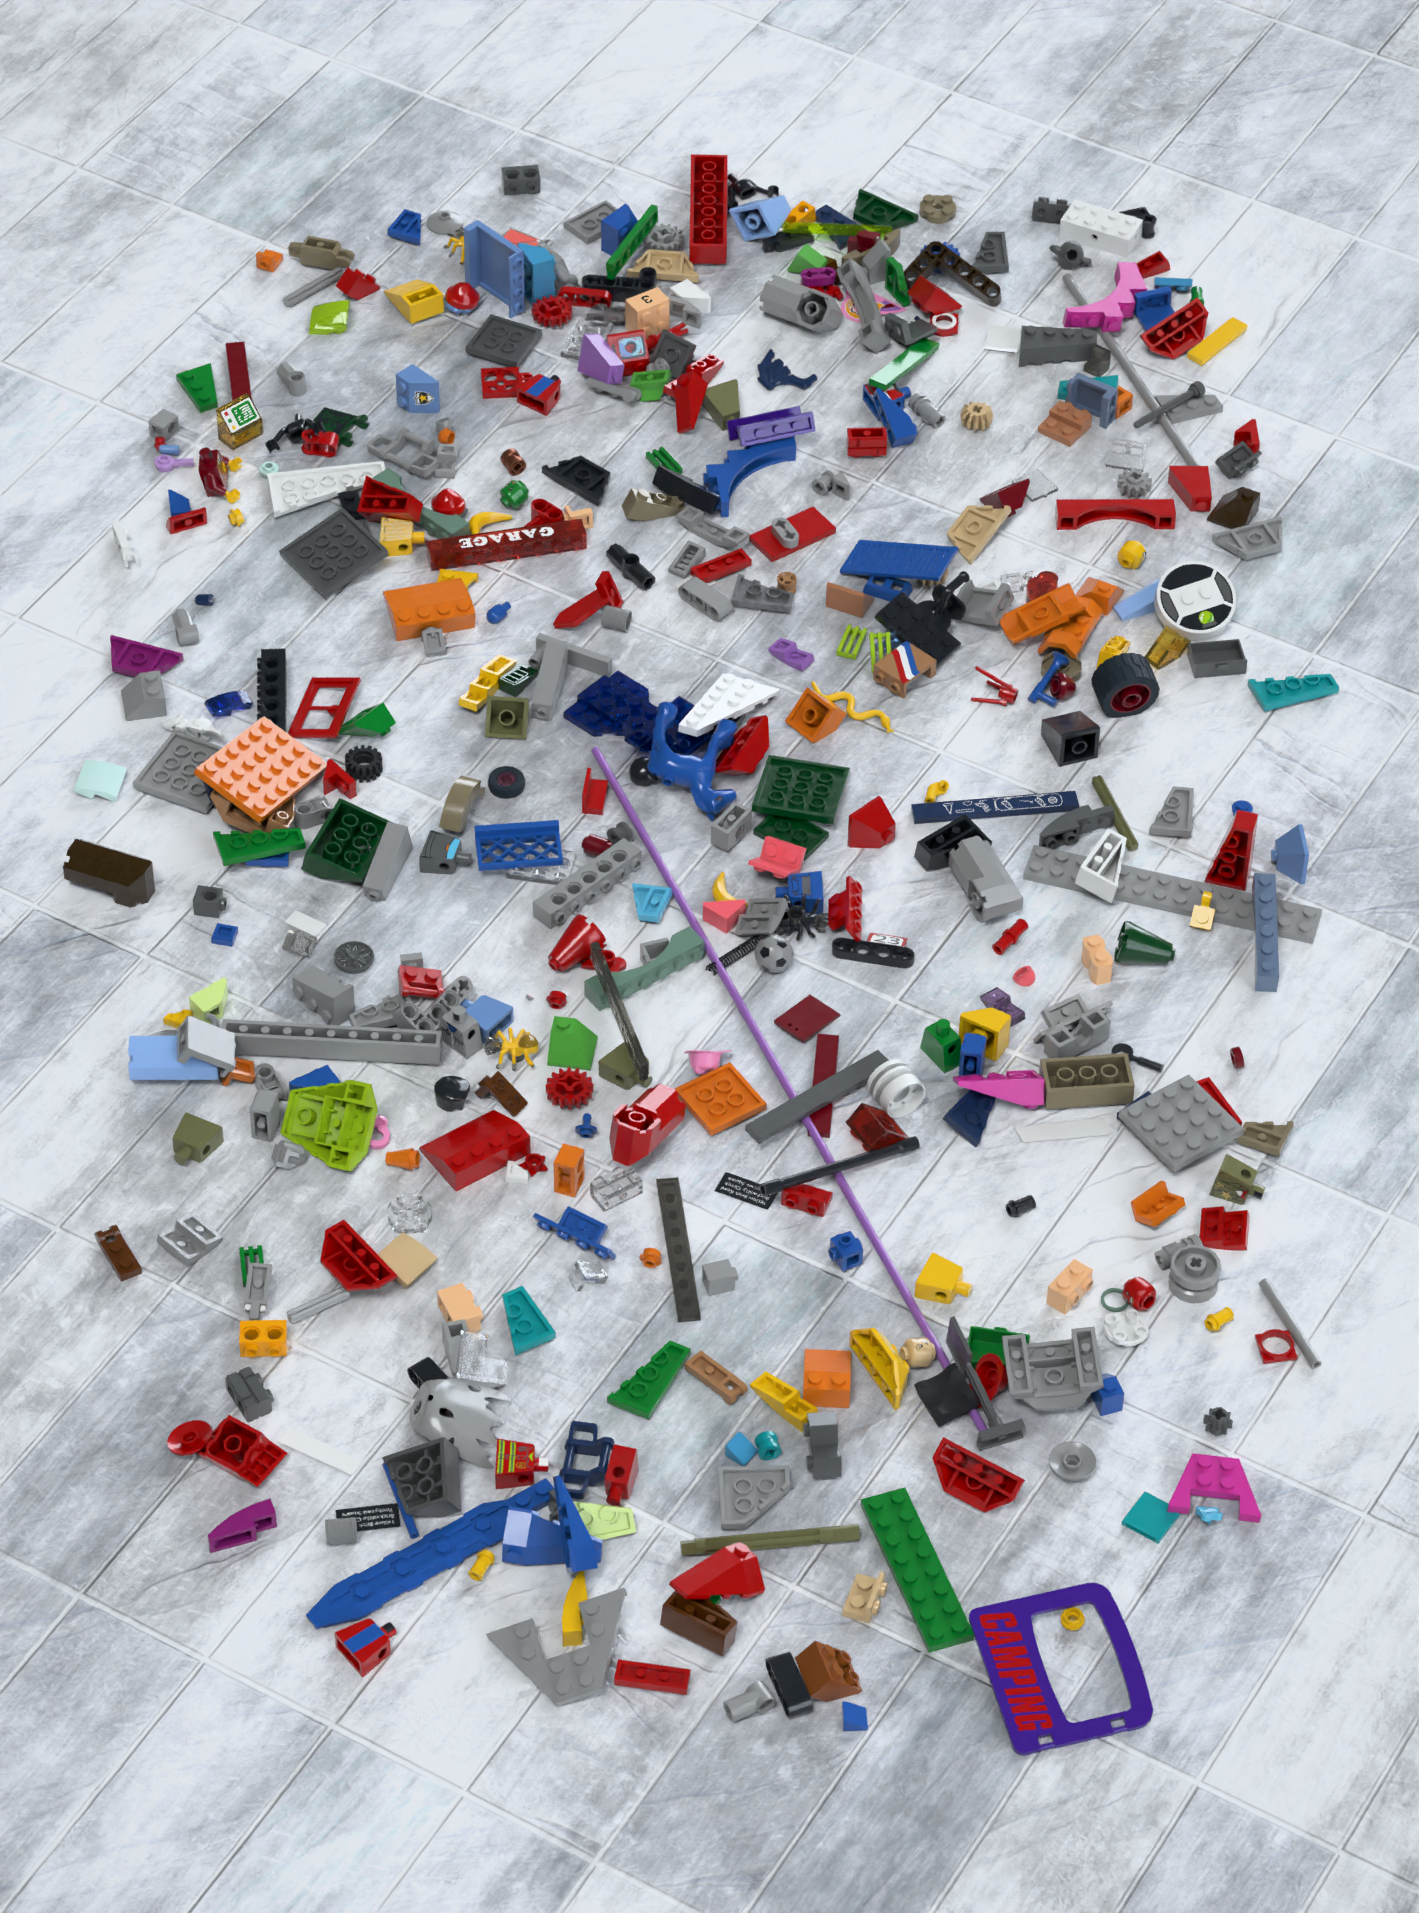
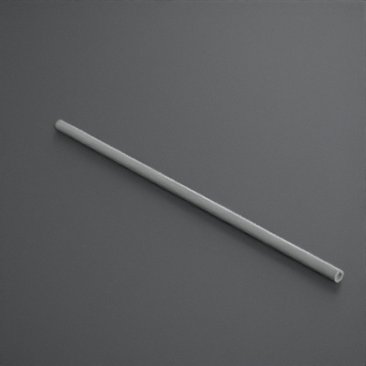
(1134, 377)

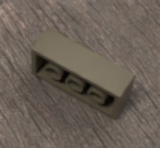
(1087, 1081)

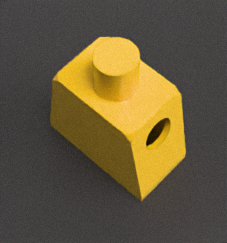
(941, 1281)

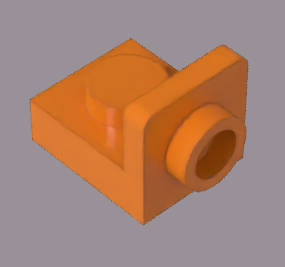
(268, 260)
(1124, 402)
(243, 1072)

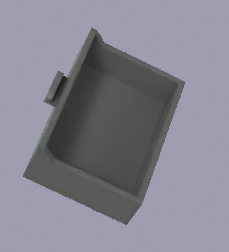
(1216, 658)

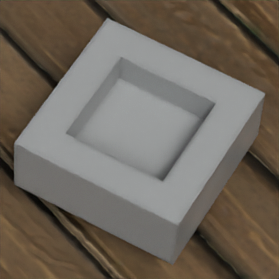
(412, 959)

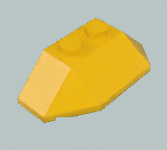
(881, 1363)

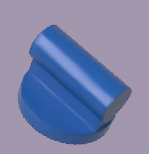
(586, 1130)

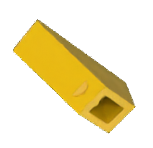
(1114, 646)

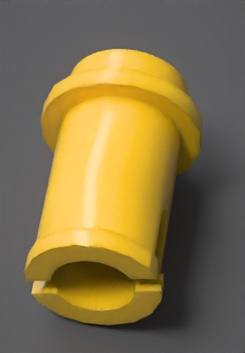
(1215, 1321)
(484, 1560)

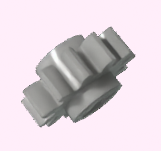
(1134, 482)

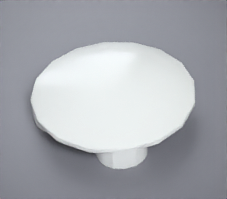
(1125, 1328)

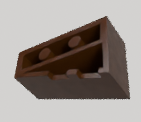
(700, 1622)

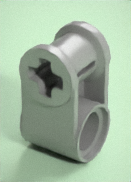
(311, 812)
(268, 1080)

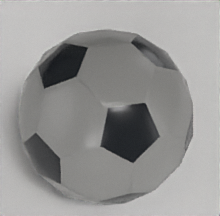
(773, 953)

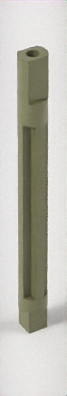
(773, 1539)

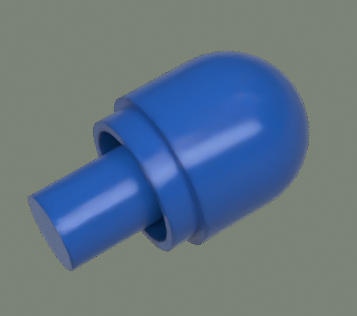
(497, 612)

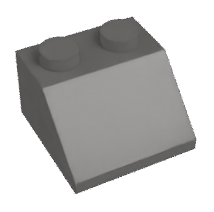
(144, 697)

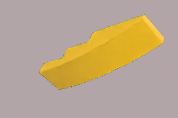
(486, 683)
(783, 1399)

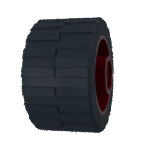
(1125, 685)

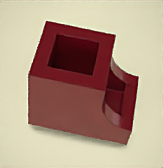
(863, 241)

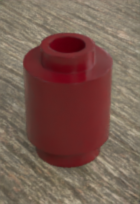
(595, 845)

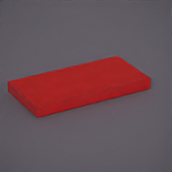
(808, 523)

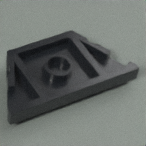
(581, 477)

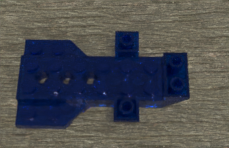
(623, 708)

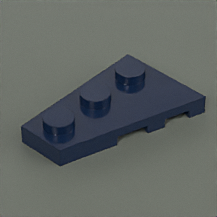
(829, 215)
(970, 1115)

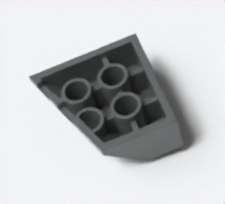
(427, 1478)

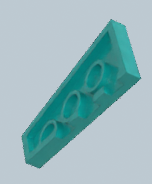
(1281, 693)

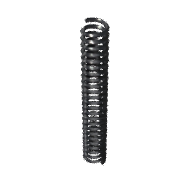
(736, 949)

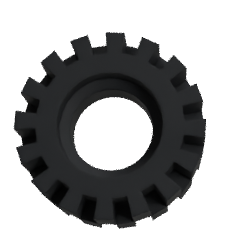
(363, 755)

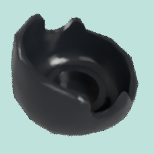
(639, 772)

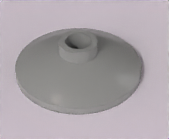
(444, 222)
(1074, 1454)

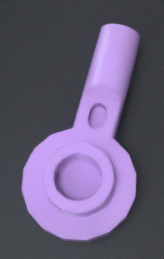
(166, 463)

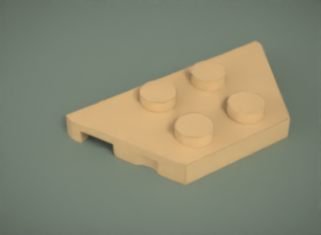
(668, 265)
(975, 529)

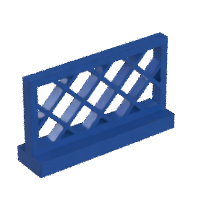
(517, 834)

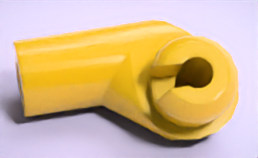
(935, 790)

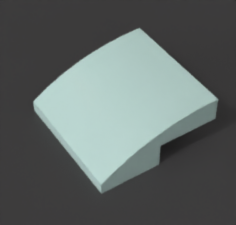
(100, 779)

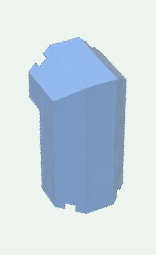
(156, 1059)

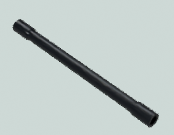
(778, 1185)

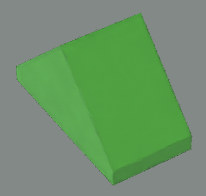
(807, 259)

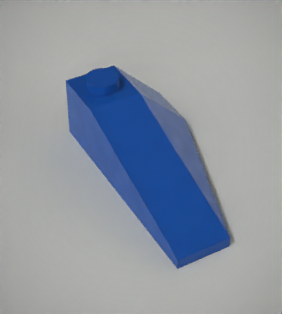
(533, 1539)
(576, 1540)

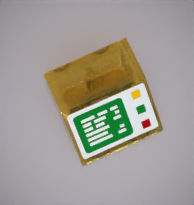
(238, 422)

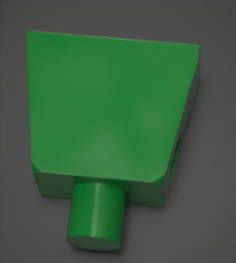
(942, 1045)

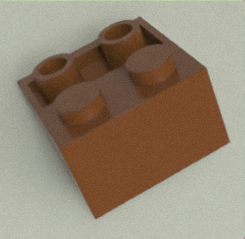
(827, 1672)

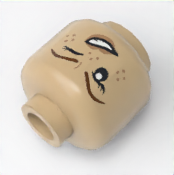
(918, 1352)

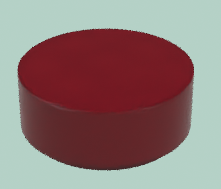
(1237, 1057)

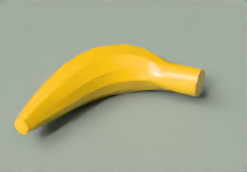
(484, 518)
(719, 889)

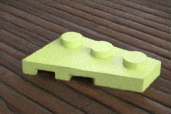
(606, 1520)

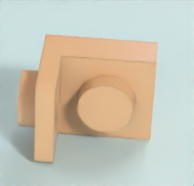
(585, 514)

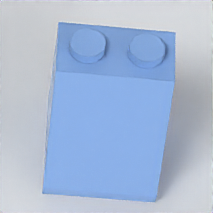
(760, 217)

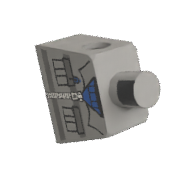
(461, 1032)

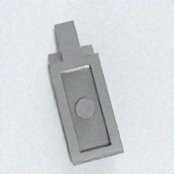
(257, 1289)

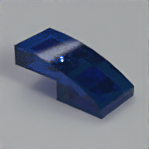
(224, 703)

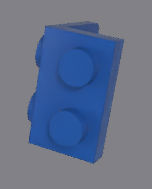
(1153, 306)

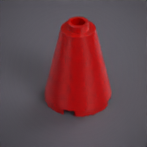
(575, 944)

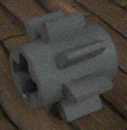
(1218, 1421)

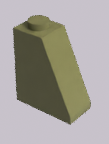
(722, 402)

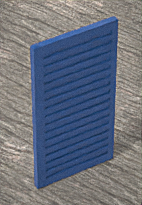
(899, 560)

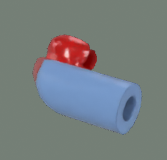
(165, 449)

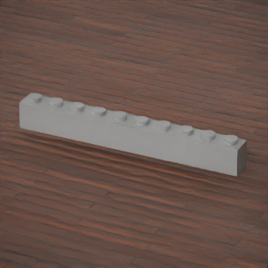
(336, 1041)

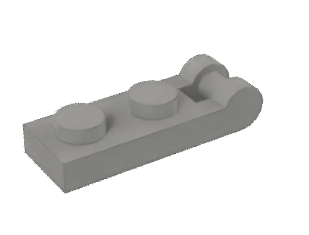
(627, 392)

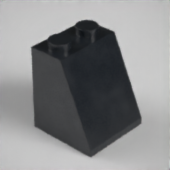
(1071, 737)

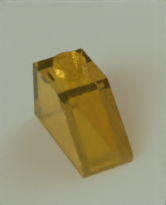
(1167, 648)

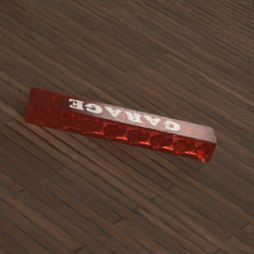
(506, 544)

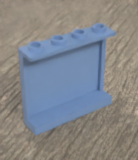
(494, 265)

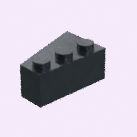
(934, 849)

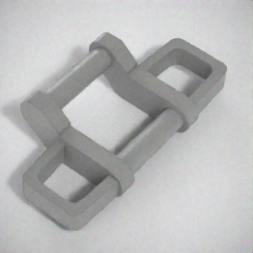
(397, 444)

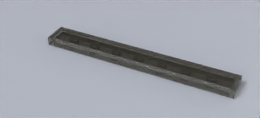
(619, 1011)
(678, 1250)

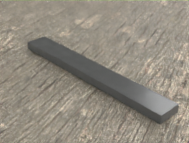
(814, 1098)

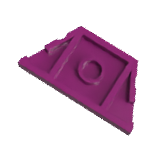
(136, 657)

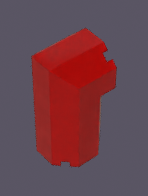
(644, 1123)

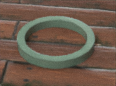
(1112, 1309)

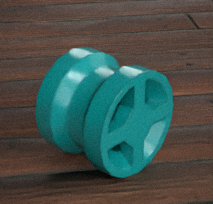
(768, 1445)

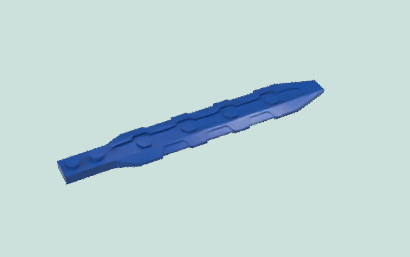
(413, 1565)

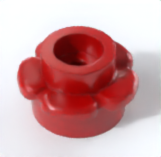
(556, 999)

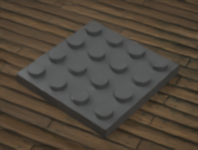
(333, 553)

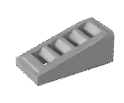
(689, 547)

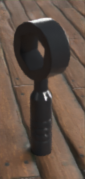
(1121, 1047)

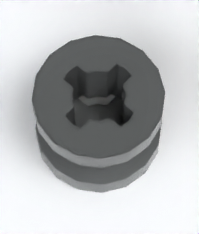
(621, 831)

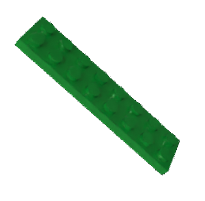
(917, 1570)

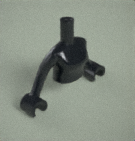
(745, 189)
(294, 431)

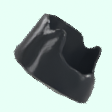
(451, 1092)

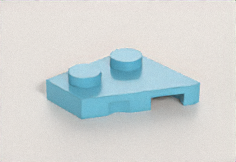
(651, 901)

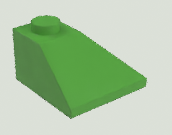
(571, 1044)

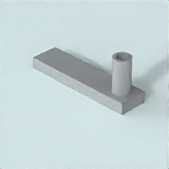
(577, 657)

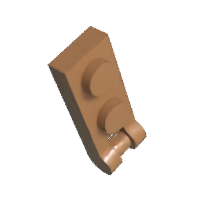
(716, 1377)

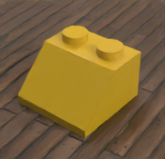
(991, 1024)

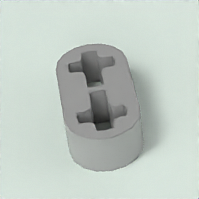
(782, 534)

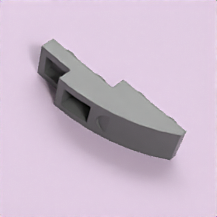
(1078, 821)

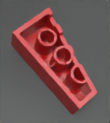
(1234, 855)

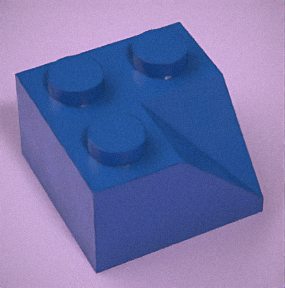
(616, 228)

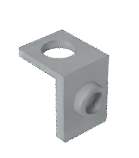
(652, 949)

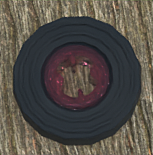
(504, 774)

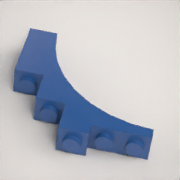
(740, 464)

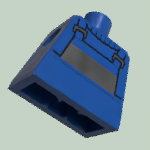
(807, 883)

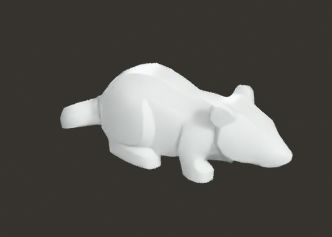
(196, 727)

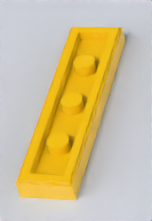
(1217, 341)

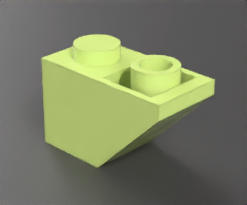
(210, 1000)

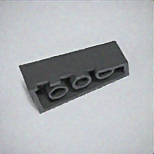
(1055, 345)

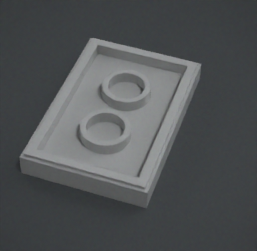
(588, 223)

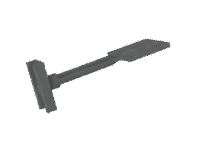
(998, 1432)

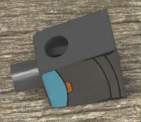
(442, 854)

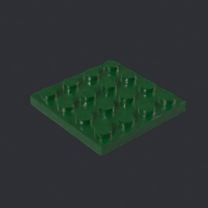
(800, 789)

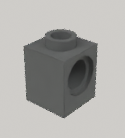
(208, 901)

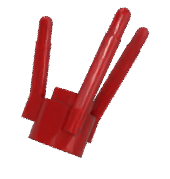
(1006, 692)

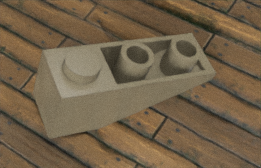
(648, 506)

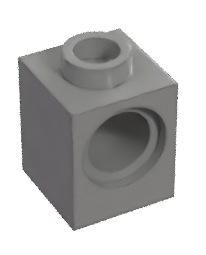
(164, 424)

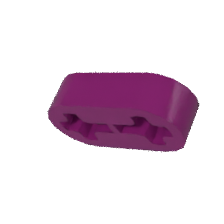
(818, 276)

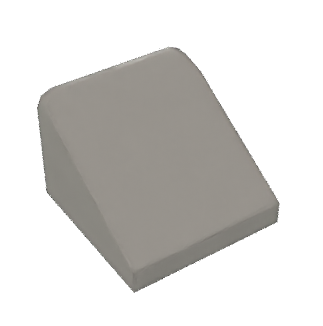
(841, 486)

